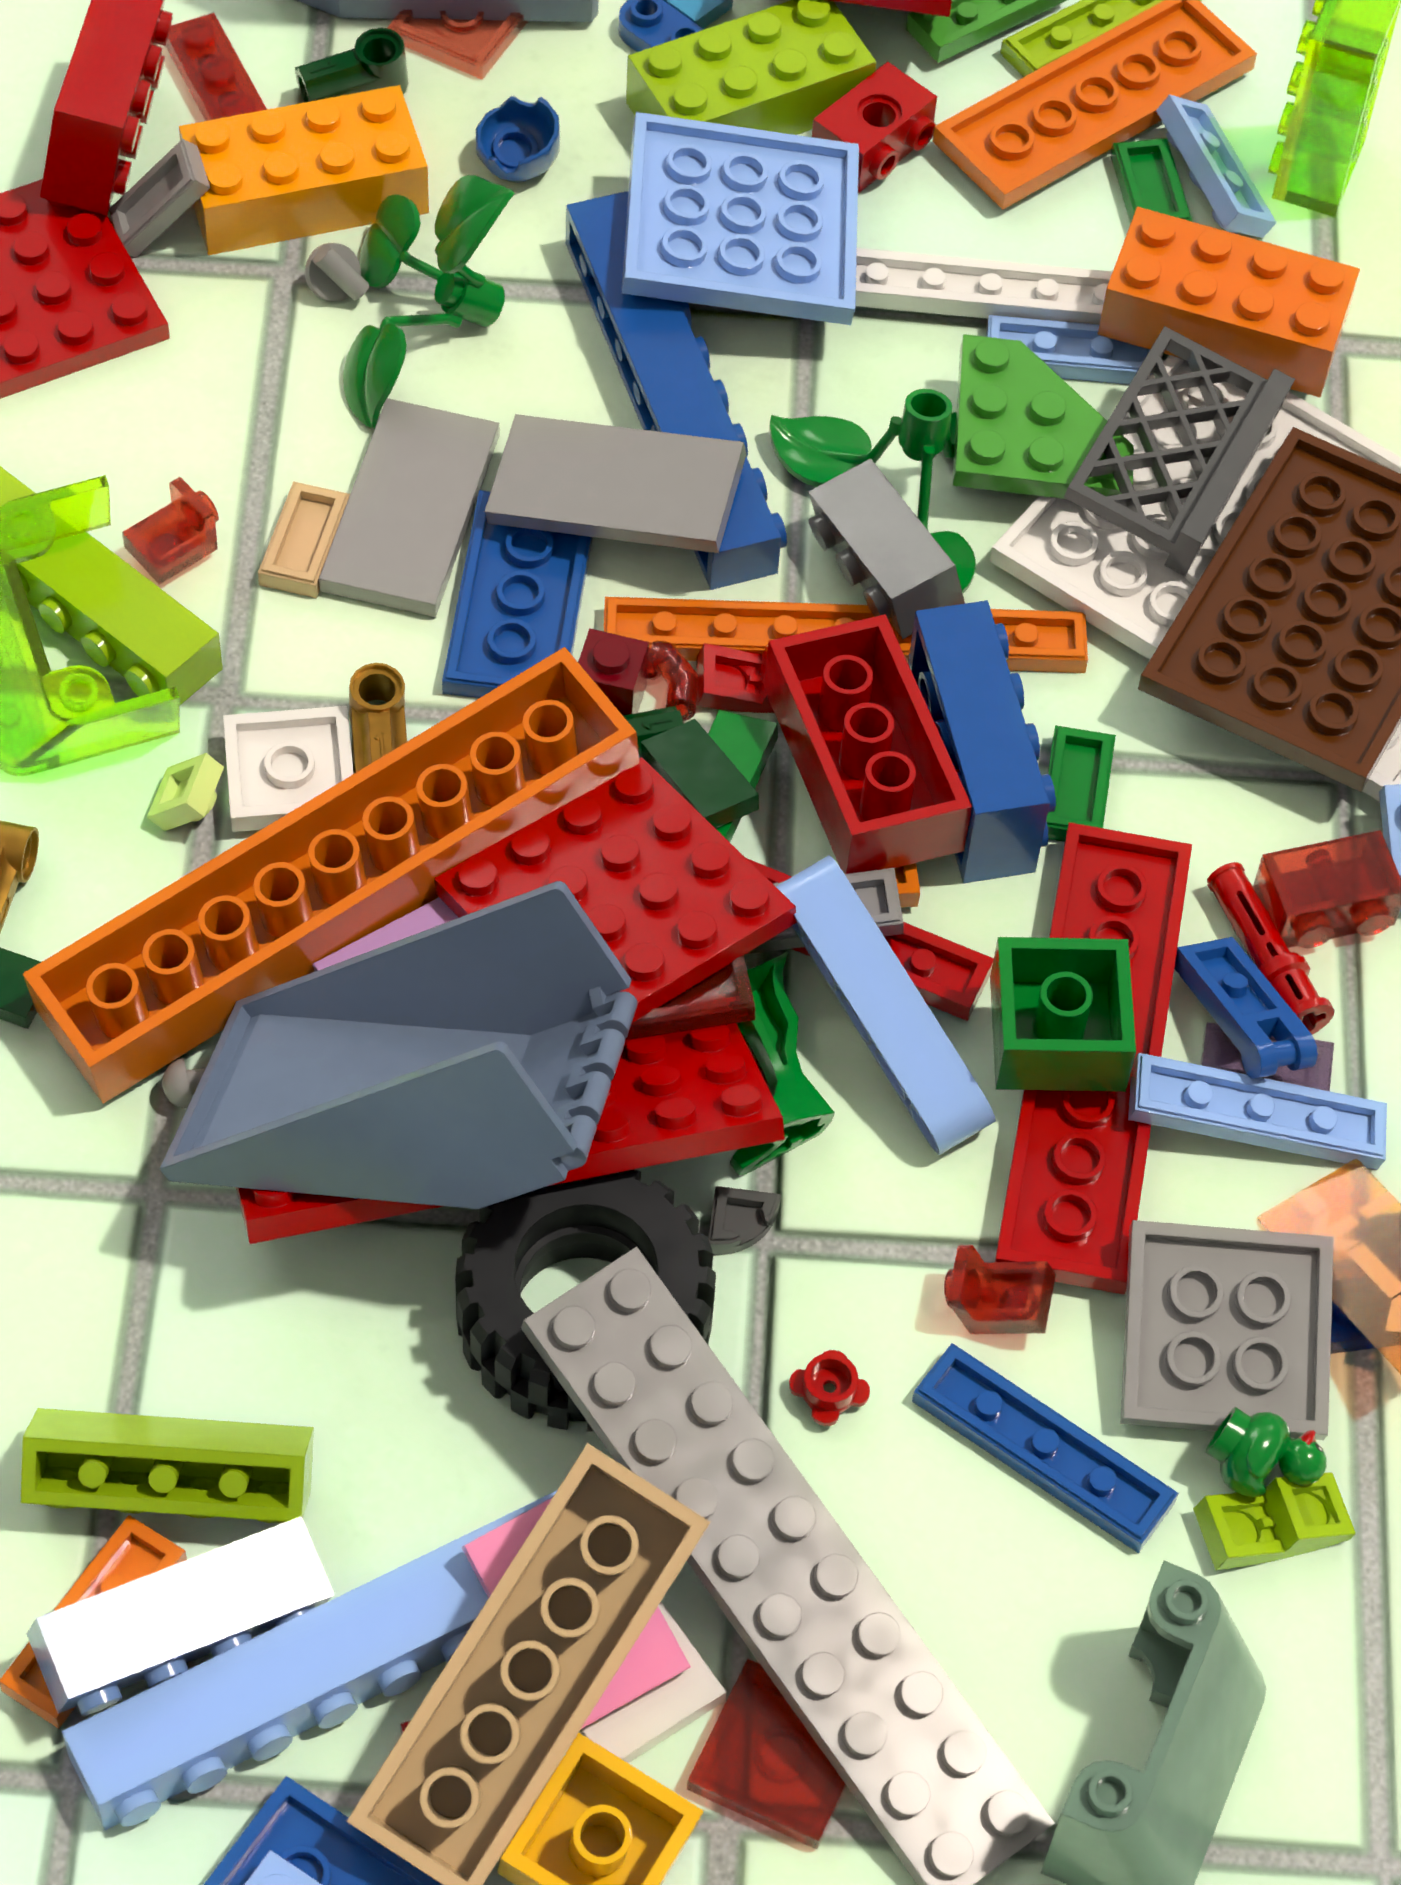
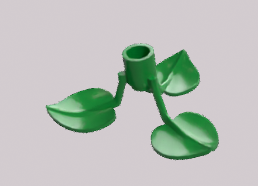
(463, 294)
(825, 447)

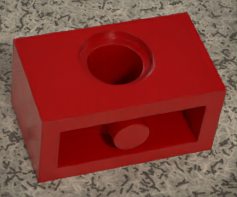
(883, 115)

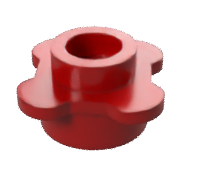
(835, 1369)

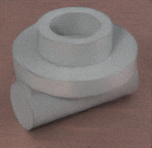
(335, 273)

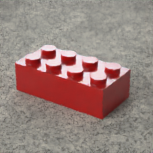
(105, 102)
(866, 746)

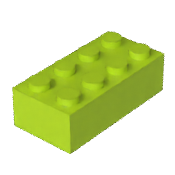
(754, 71)

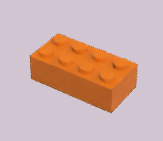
(1229, 295)

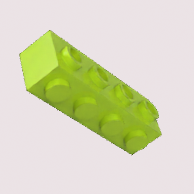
(167, 1465)

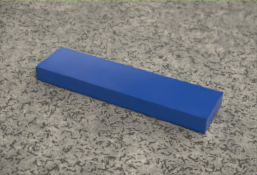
(1045, 1447)

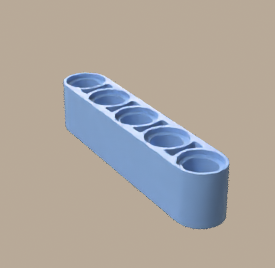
(886, 1007)

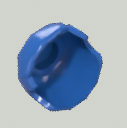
(519, 139)

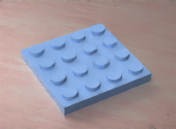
(742, 219)

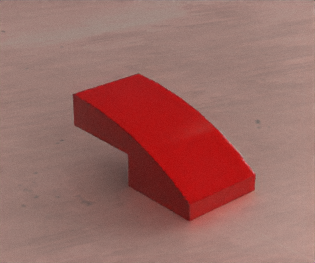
(732, 680)

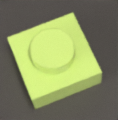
(186, 792)

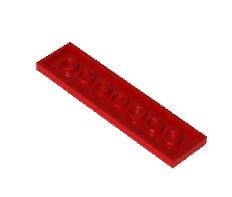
(1075, 1151)

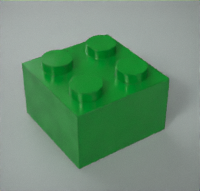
(1062, 1014)

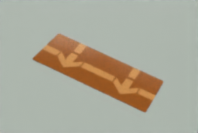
(1365, 1252)

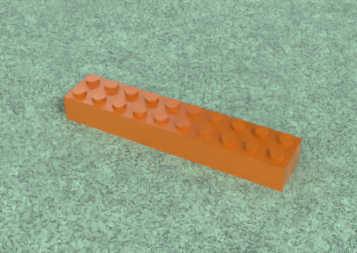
(326, 873)

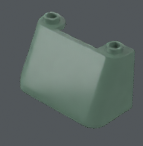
(1160, 1821)

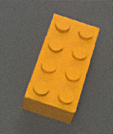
(306, 168)

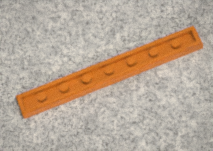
(1035, 637)

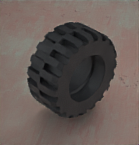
(558, 1223)

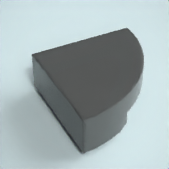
(740, 1218)

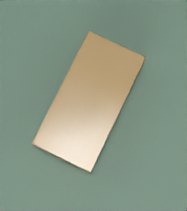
(302, 539)

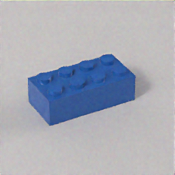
(968, 687)

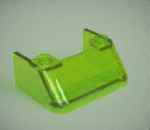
(70, 711)

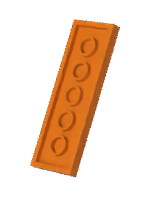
(1092, 99)

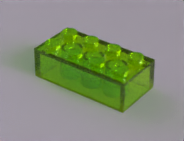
(1332, 101)

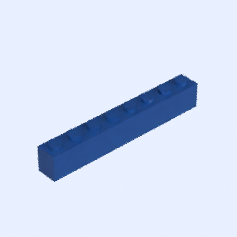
(671, 382)

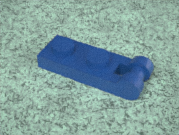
(1246, 1007)

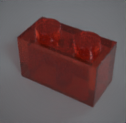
(1330, 889)

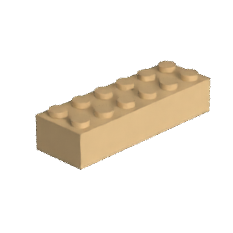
(529, 1671)

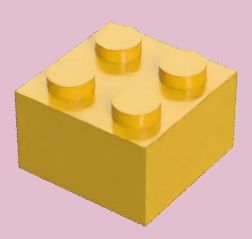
(599, 1825)

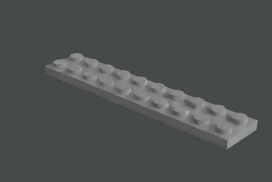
(789, 1577)

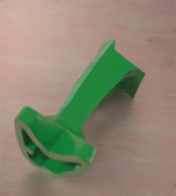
(774, 1045)

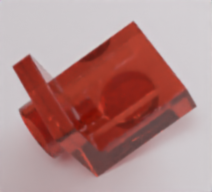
(174, 534)
(999, 1294)

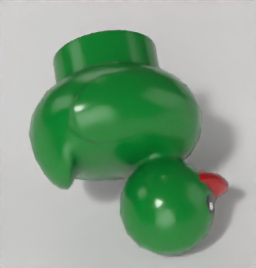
(1255, 1443)

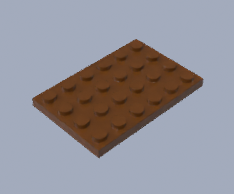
(1299, 616)

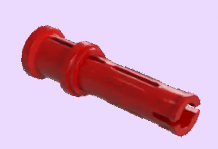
(1266, 947)

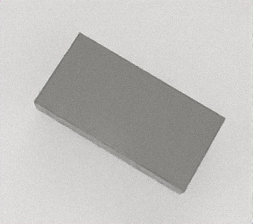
(159, 197)

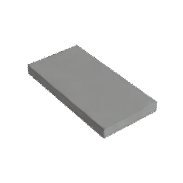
(616, 483)
(409, 507)

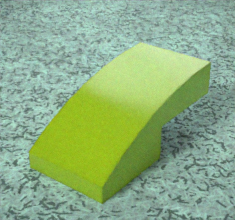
(1274, 1526)

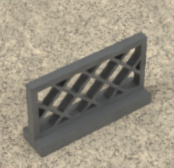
(1214, 480)

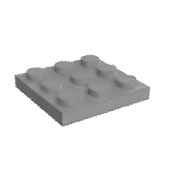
(1226, 1325)

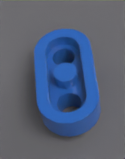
(652, 23)

